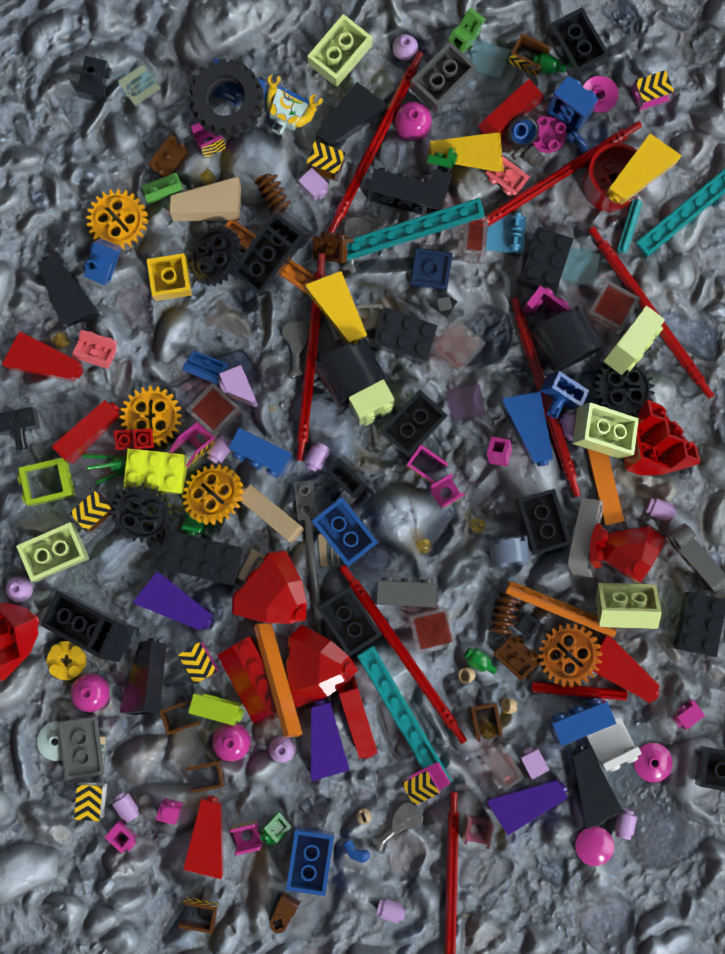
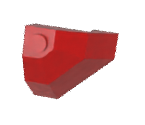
(660, 444)
(633, 551)
(272, 592)
(17, 636)
(315, 666)

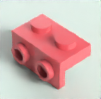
(511, 178)
(95, 349)

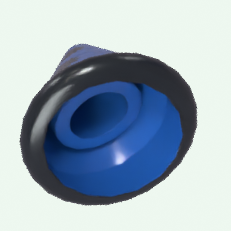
(523, 131)

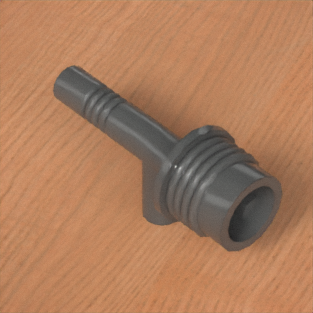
(532, 155)

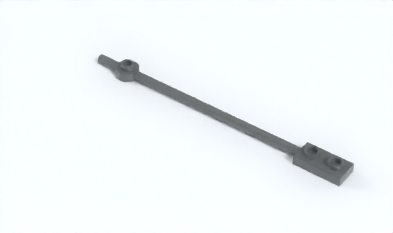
(306, 511)

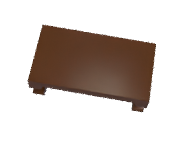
(167, 157)

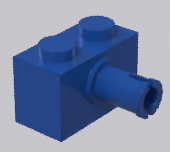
(101, 261)
(563, 392)

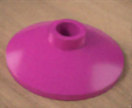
(607, 89)
(652, 752)

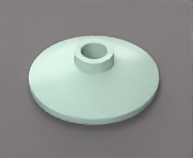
(45, 744)

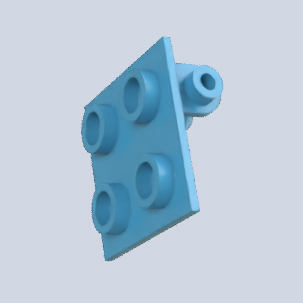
(507, 234)

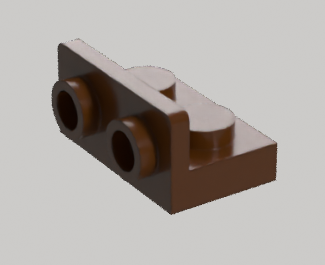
(333, 246)
(517, 657)

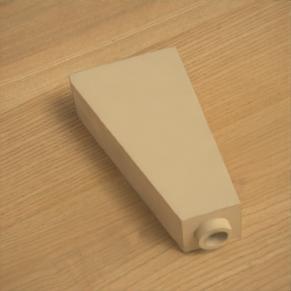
(208, 203)
(271, 514)

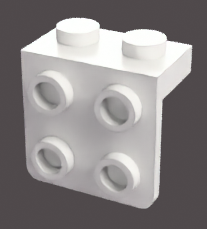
(613, 746)

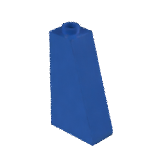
(530, 425)

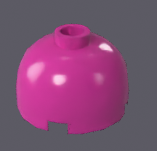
(413, 121)
(90, 692)
(231, 742)

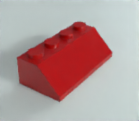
(248, 675)

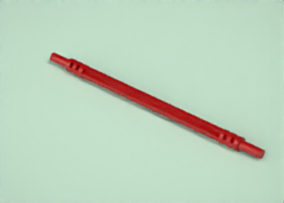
(377, 139)
(558, 175)
(667, 335)
(309, 372)
(539, 378)
(403, 654)
(451, 875)

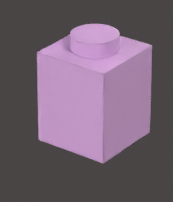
(313, 184)
(533, 762)

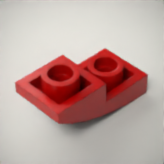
(134, 438)
(597, 543)

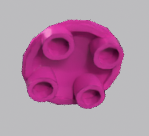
(551, 134)
(594, 846)

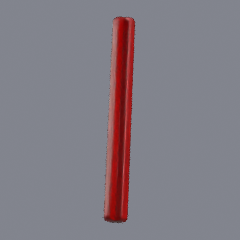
(580, 691)

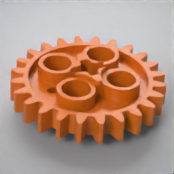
(581, 642)

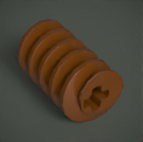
(271, 192)
(504, 614)

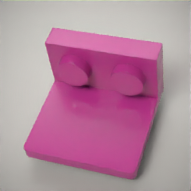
(545, 297)

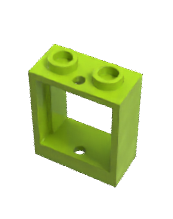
(65, 476)
(216, 708)

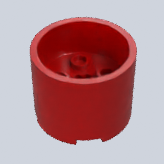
(604, 165)

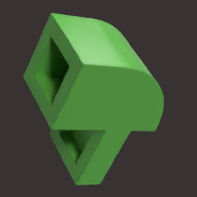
(467, 31)

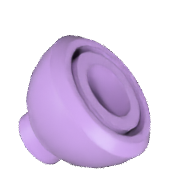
(405, 47)
(19, 589)
(282, 749)

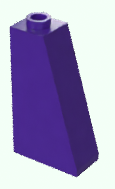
(172, 602)
(327, 749)
(525, 804)

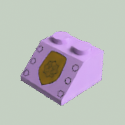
(237, 386)

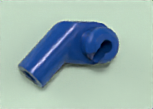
(578, 140)
(355, 854)

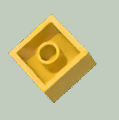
(169, 277)

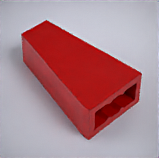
(517, 104)
(37, 358)
(87, 432)
(624, 671)
(357, 719)
(206, 844)

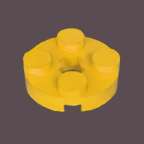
(58, 668)

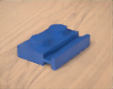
(204, 367)

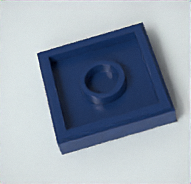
(431, 269)

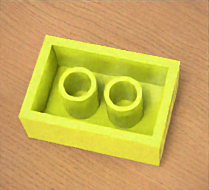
(157, 468)

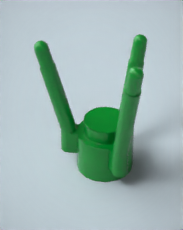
(117, 464)

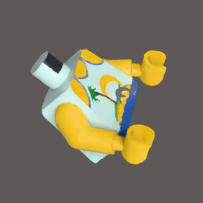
(288, 108)

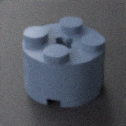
(509, 550)

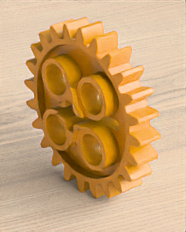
(129, 208)
(168, 415)
(200, 507)

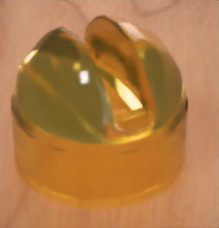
(207, 177)
(61, 340)
(474, 528)
(424, 545)
(488, 730)

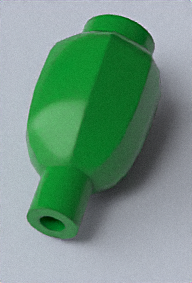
(549, 64)
(479, 660)

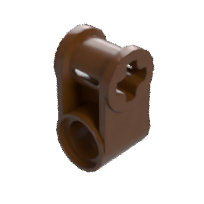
(284, 910)

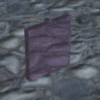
(466, 402)

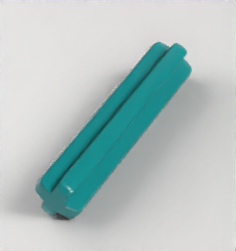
(629, 226)

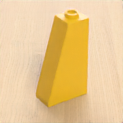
(473, 151)
(645, 166)
(337, 305)

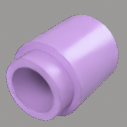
(568, 424)
(219, 449)
(316, 457)
(660, 509)
(125, 807)
(625, 824)
(390, 911)

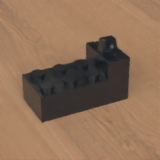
(410, 193)
(271, 251)
(88, 627)

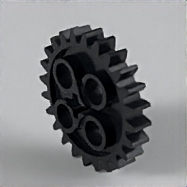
(215, 255)
(626, 403)
(145, 497)

